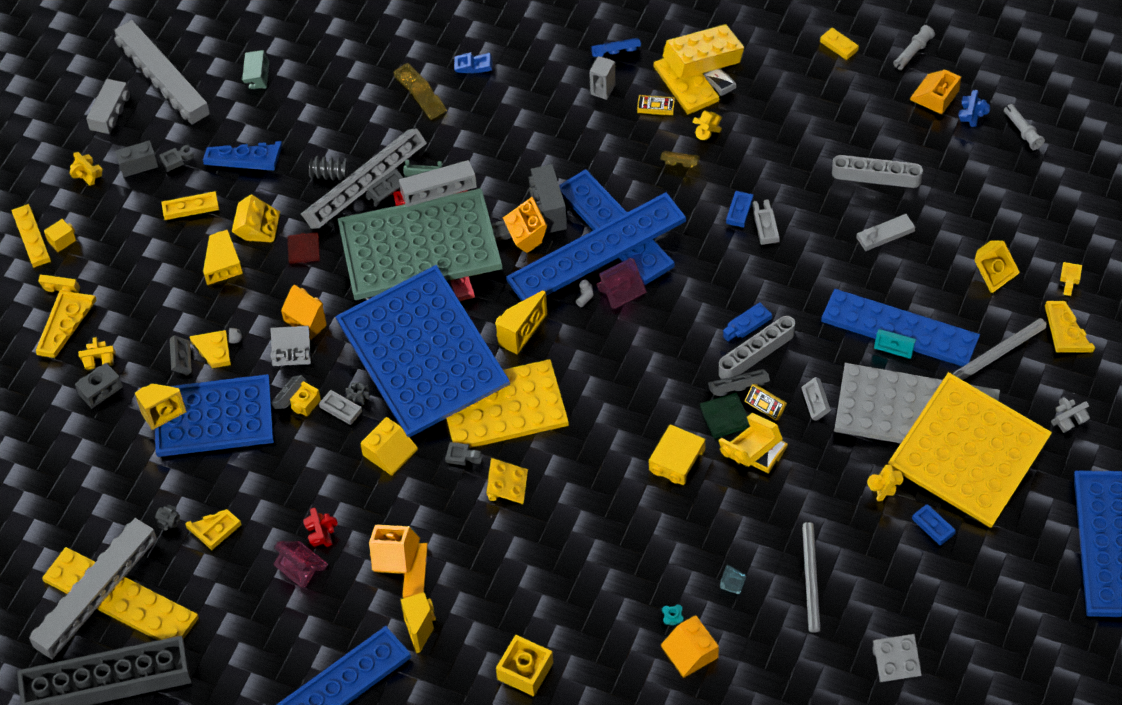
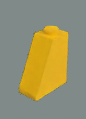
(221, 258)

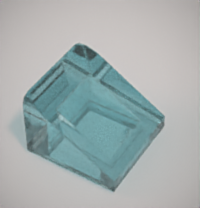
(732, 580)

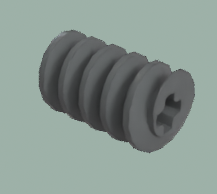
(328, 169)

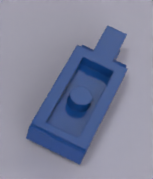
(615, 47)
(747, 322)

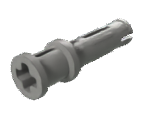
(918, 42)
(1028, 131)

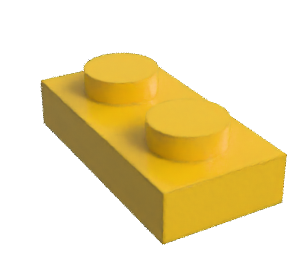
(839, 43)
(53, 283)

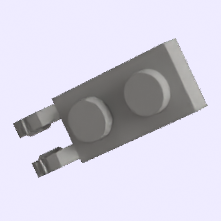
(765, 223)

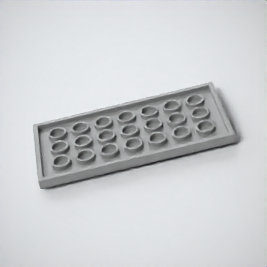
(884, 402)

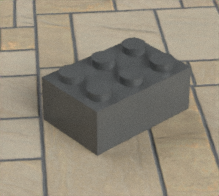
(548, 197)

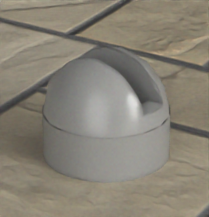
(234, 335)

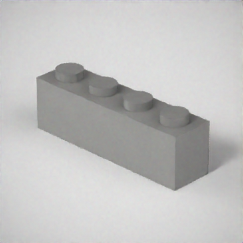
(437, 183)

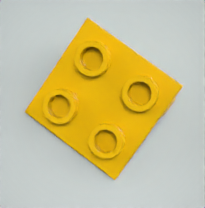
(506, 481)

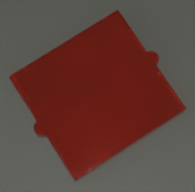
(303, 248)

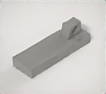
(885, 232)

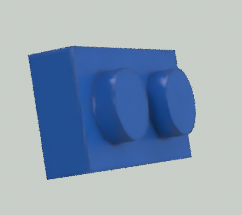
(739, 209)
(933, 524)

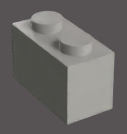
(602, 77)

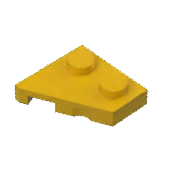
(213, 348)
(214, 528)

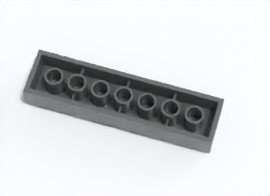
(107, 675)

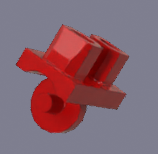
(323, 525)

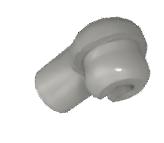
(586, 291)

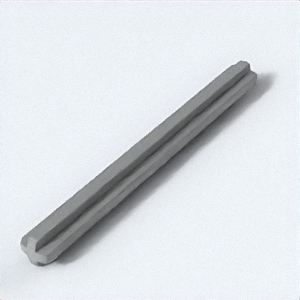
(1000, 349)
(811, 577)

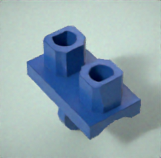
(975, 108)

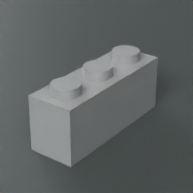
(108, 106)

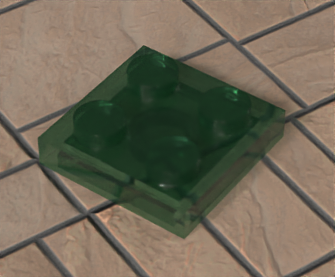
(725, 415)

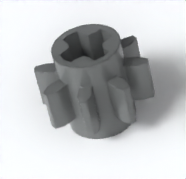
(357, 393)
(167, 517)

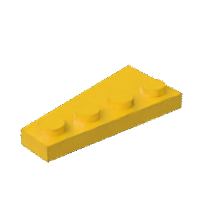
(63, 320)

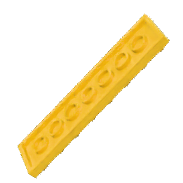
(127, 601)

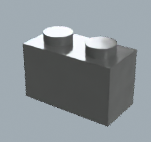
(136, 158)

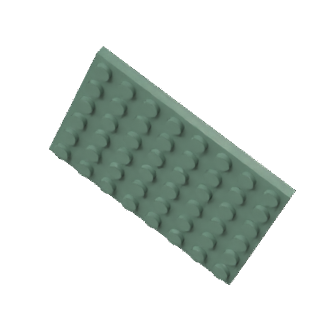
(404, 241)

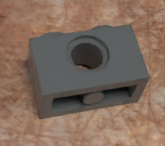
(107, 381)

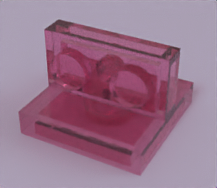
(621, 283)
(298, 561)

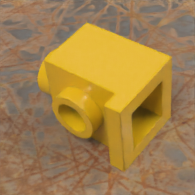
(305, 399)

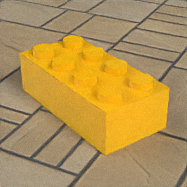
(703, 51)

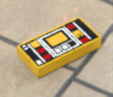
(655, 105)
(765, 402)

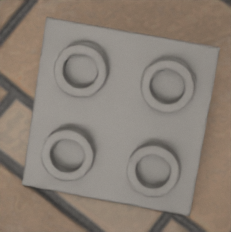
(290, 346)
(897, 658)

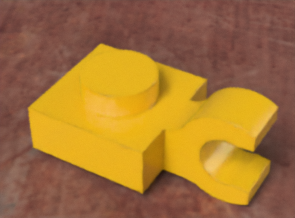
(1071, 275)

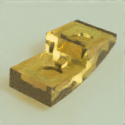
(428, 101)

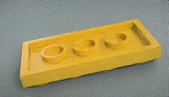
(691, 92)

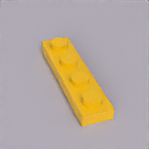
(31, 235)

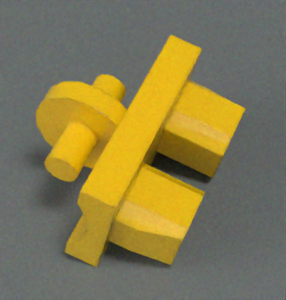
(708, 123)
(83, 168)
(94, 352)
(885, 482)

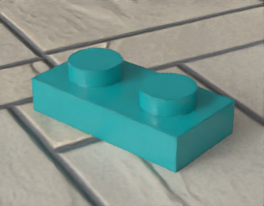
(894, 343)

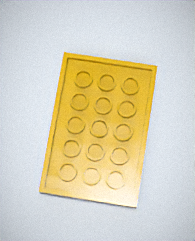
(520, 409)

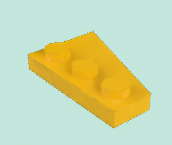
(1065, 330)

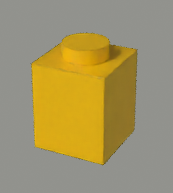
(60, 235)

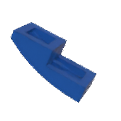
(468, 64)

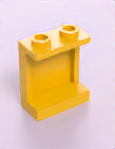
(753, 442)
(676, 454)

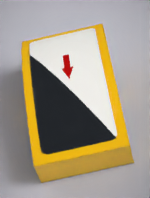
(768, 460)

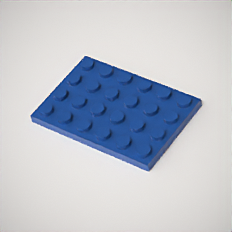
(219, 417)

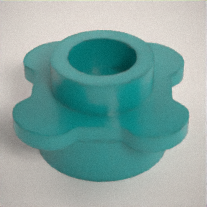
(672, 620)

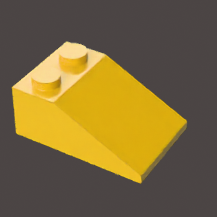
(520, 322)

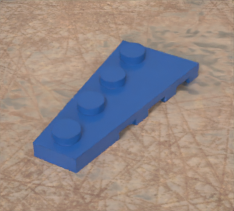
(252, 157)

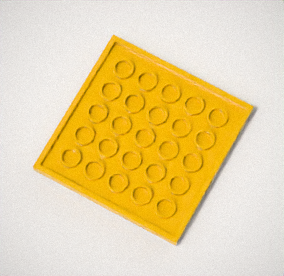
(969, 449)

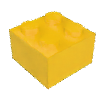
(524, 665)

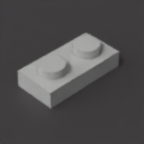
(816, 398)
(340, 407)

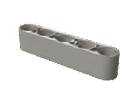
(877, 171)
(761, 340)

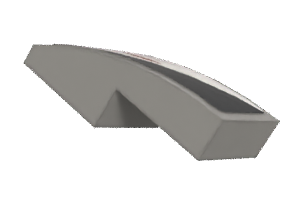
(720, 81)

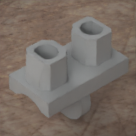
(1079, 412)

